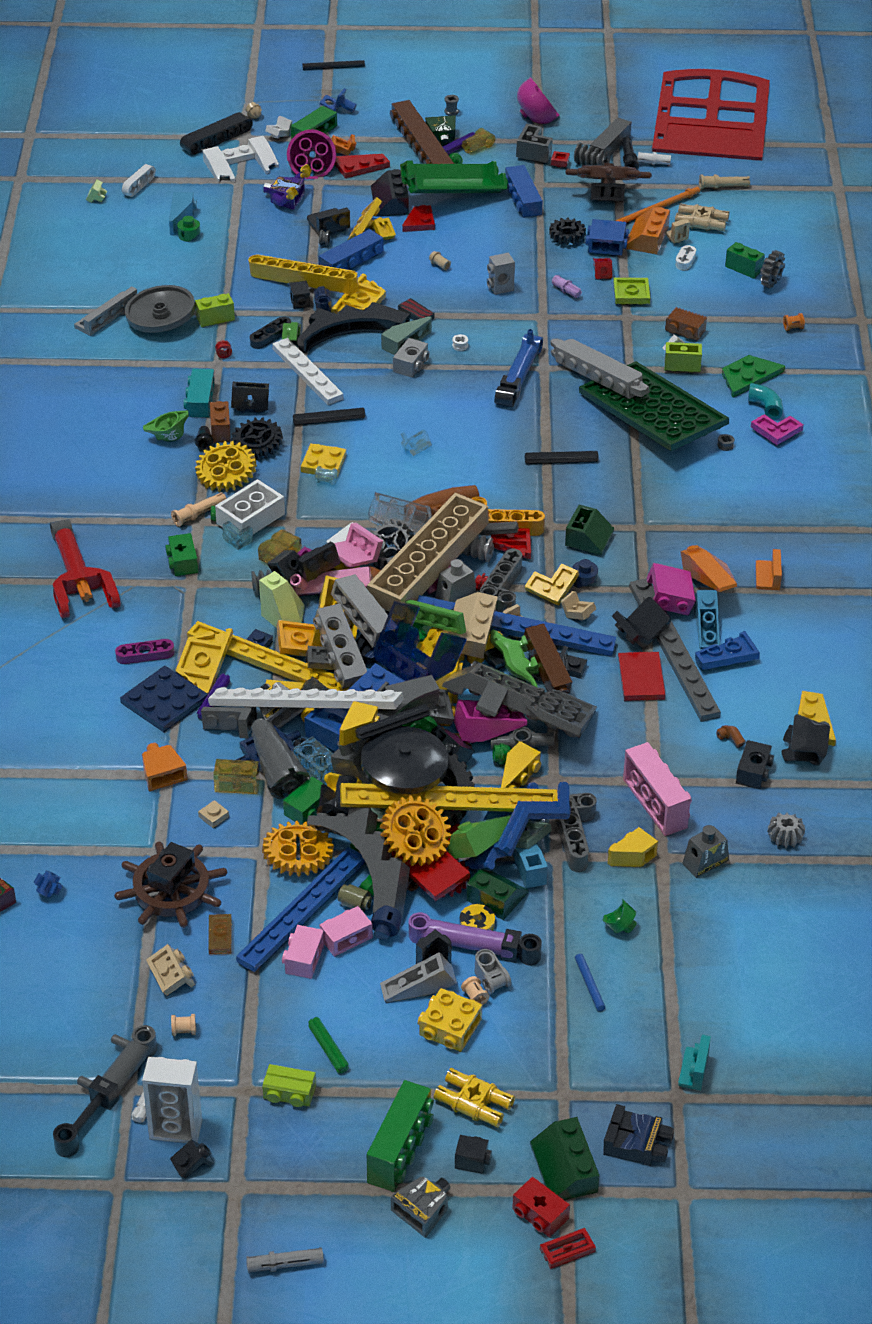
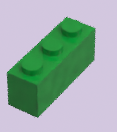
(321, 119)

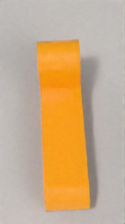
(525, 518)

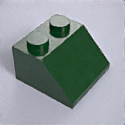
(495, 892)

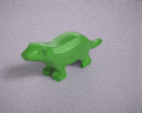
(515, 658)

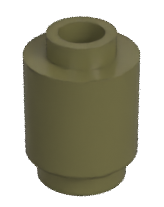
(354, 896)

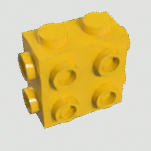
(450, 1019)

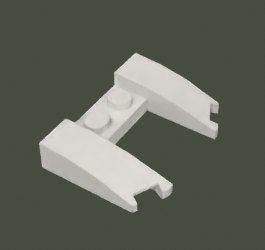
(219, 161)

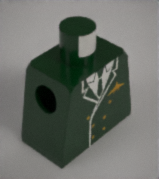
(443, 128)

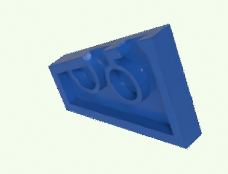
(731, 652)

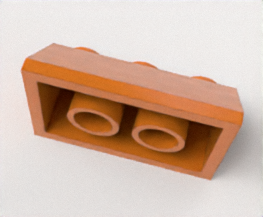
(649, 230)

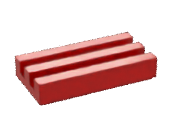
(569, 1251)

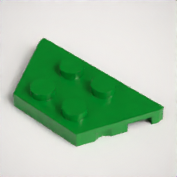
(749, 370)

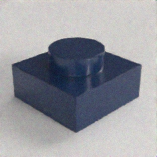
(260, 638)

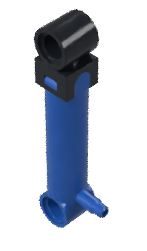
(510, 384)

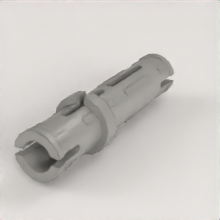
(284, 1260)

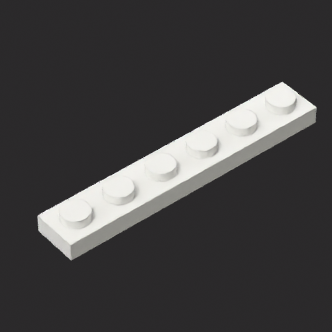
(307, 371)

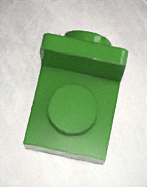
(291, 331)

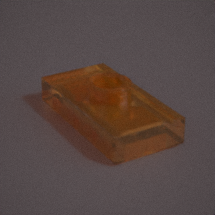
(220, 934)

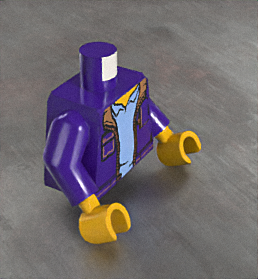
(288, 190)

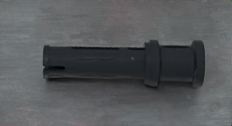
(629, 158)

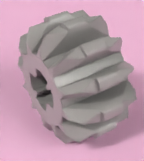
(786, 829)

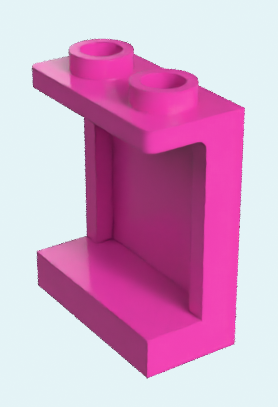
(672, 588)

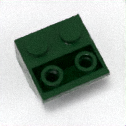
(588, 530)

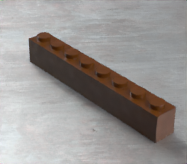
(418, 134)

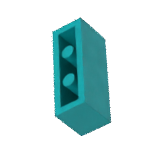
(199, 392)

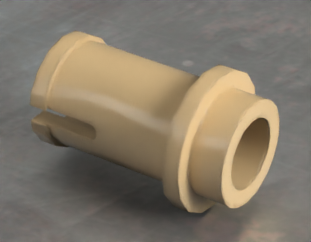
(436, 258)

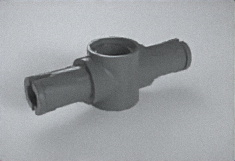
(526, 736)

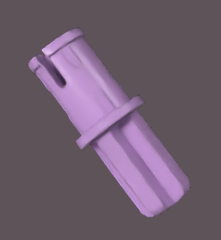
(566, 286)

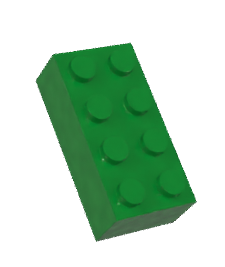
(399, 1136)

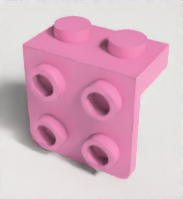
(359, 548)

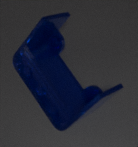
(398, 649)

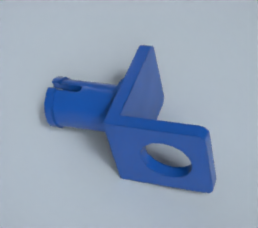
(341, 101)

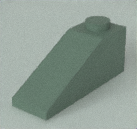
(397, 335)

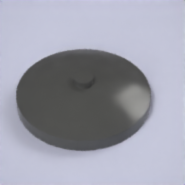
(160, 308)

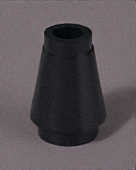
(204, 438)

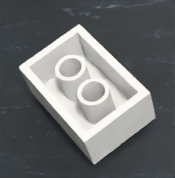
(251, 506)

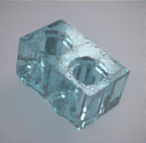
(314, 758)

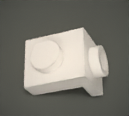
(281, 128)

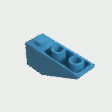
(707, 618)
(531, 866)

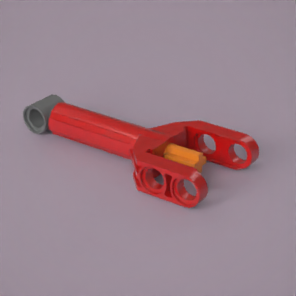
(78, 576)

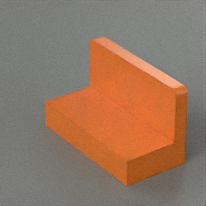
(769, 572)

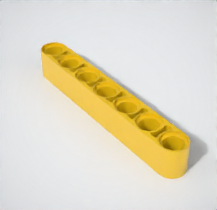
(294, 271)

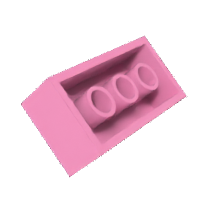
(656, 788)

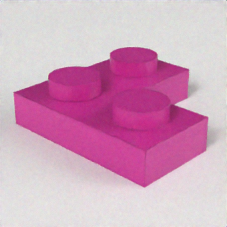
(776, 431)

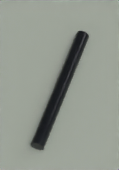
(338, 64)

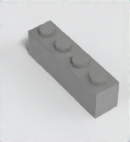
(360, 607)

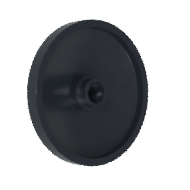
(404, 760)

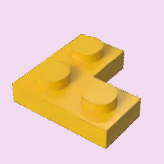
(553, 588)

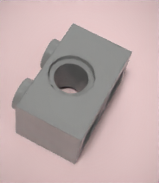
(501, 273)
(410, 357)

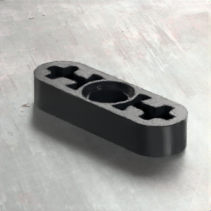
(262, 338)

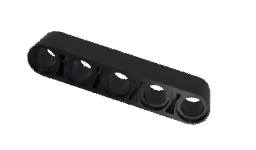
(216, 133)

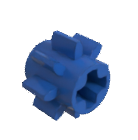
(48, 883)

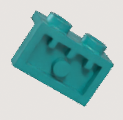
(695, 1064)

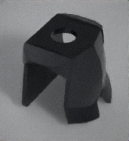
(807, 740)
(330, 800)

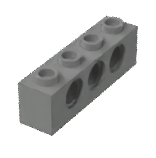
(334, 617)

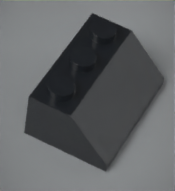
(392, 193)

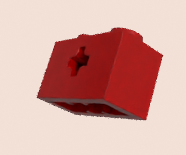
(540, 1207)

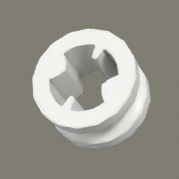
(460, 342)

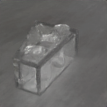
(391, 508)

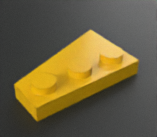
(813, 707)

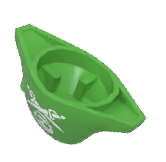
(168, 426)

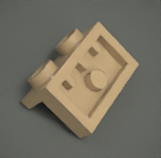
(170, 969)

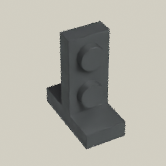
(229, 719)

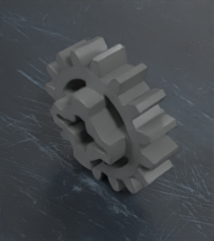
(772, 269)

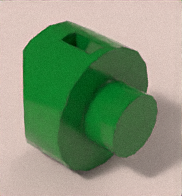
(190, 227)
(621, 919)

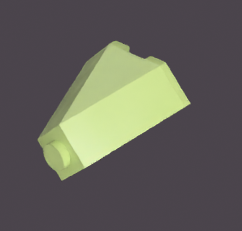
(279, 600)

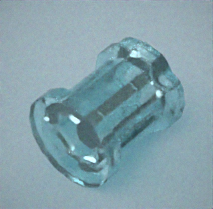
(325, 475)

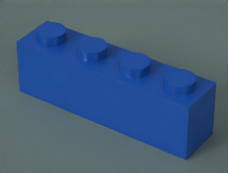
(523, 191)
(353, 251)

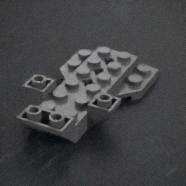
(497, 688)

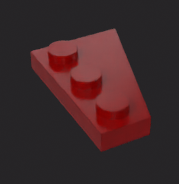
(361, 164)

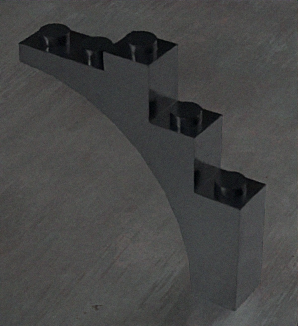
(349, 320)

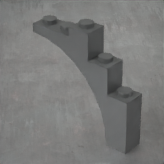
(415, 693)
(387, 873)

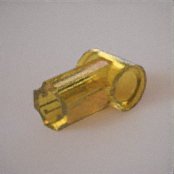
(479, 139)

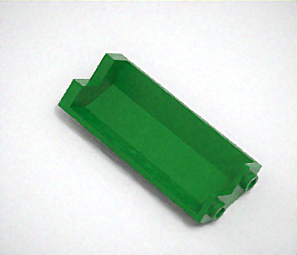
(453, 178)

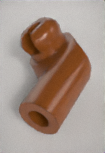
(731, 732)

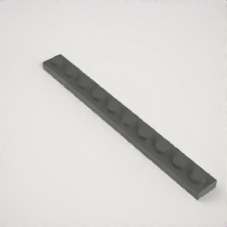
(680, 660)

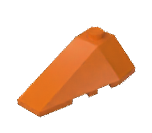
(707, 568)

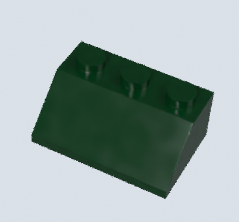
(565, 1159)

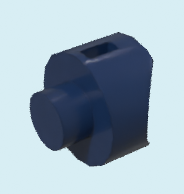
(587, 573)
(384, 927)

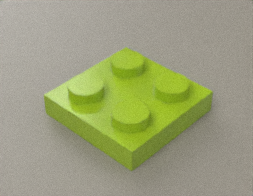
(631, 291)

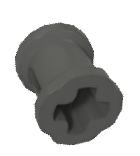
(451, 105)

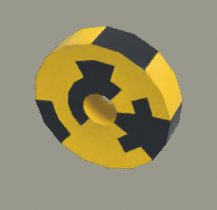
(477, 912)

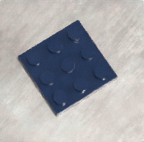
(163, 698)

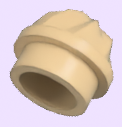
(253, 110)

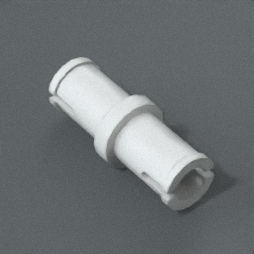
(654, 158)

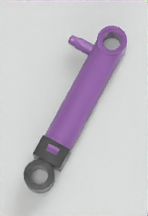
(506, 944)

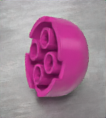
(535, 104)
(307, 141)

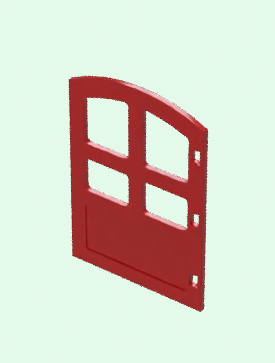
(710, 135)

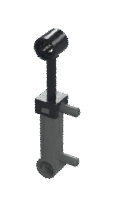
(105, 1089)

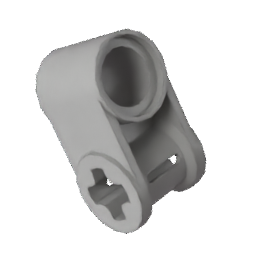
(490, 971)

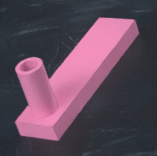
(315, 586)

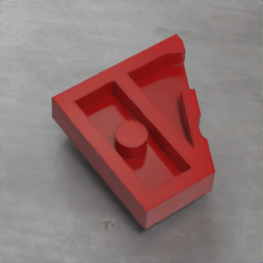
(517, 540)

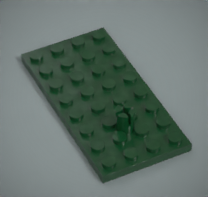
(663, 414)

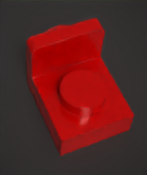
(603, 268)

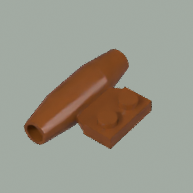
(439, 498)

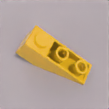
(520, 765)

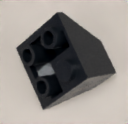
(453, 743)

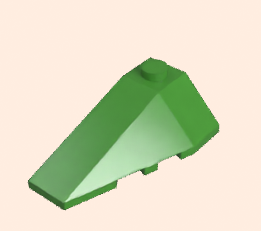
(476, 837)

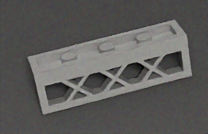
(105, 313)

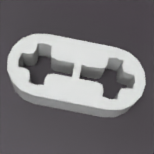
(685, 257)

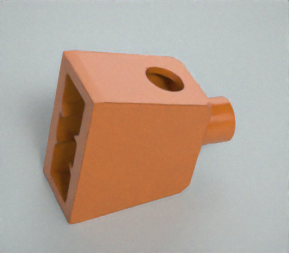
(162, 766)

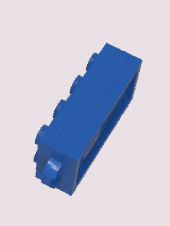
(325, 725)

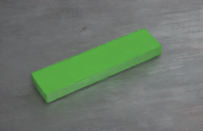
(439, 617)

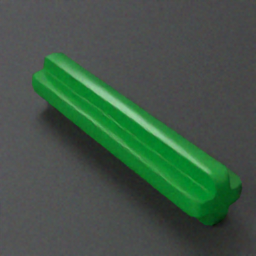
(328, 1045)

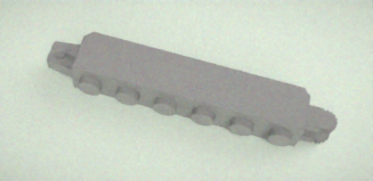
(599, 367)

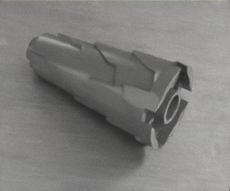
(278, 762)

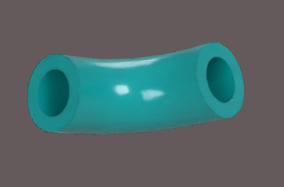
(767, 398)

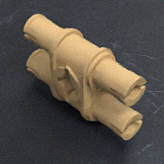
(703, 217)

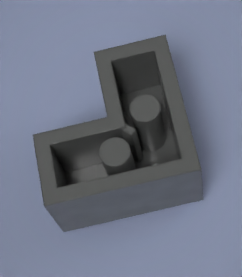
(533, 145)

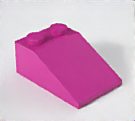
(478, 728)

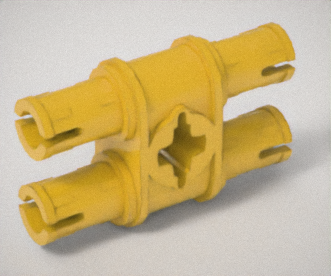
(474, 1097)

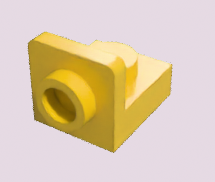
(383, 228)

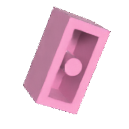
(346, 931)
(303, 951)

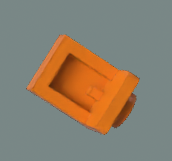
(344, 146)

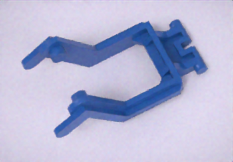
(519, 818)

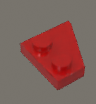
(419, 219)

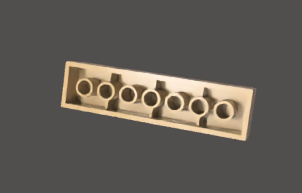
(429, 551)

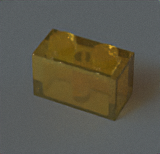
(236, 776)

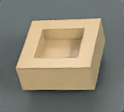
(213, 814)

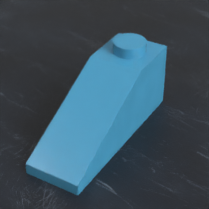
(182, 205)

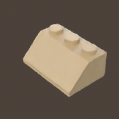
(478, 617)

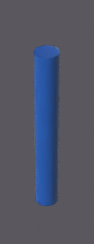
(590, 983)

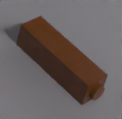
(549, 661)

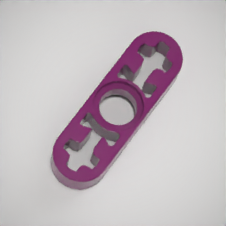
(130, 657)

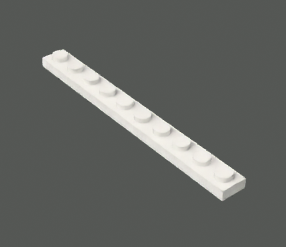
(304, 698)

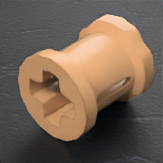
(475, 990)
(183, 1024)

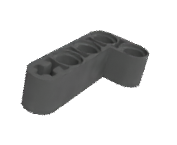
(502, 579)
(572, 833)

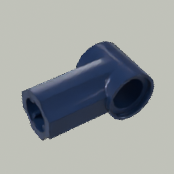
(322, 299)

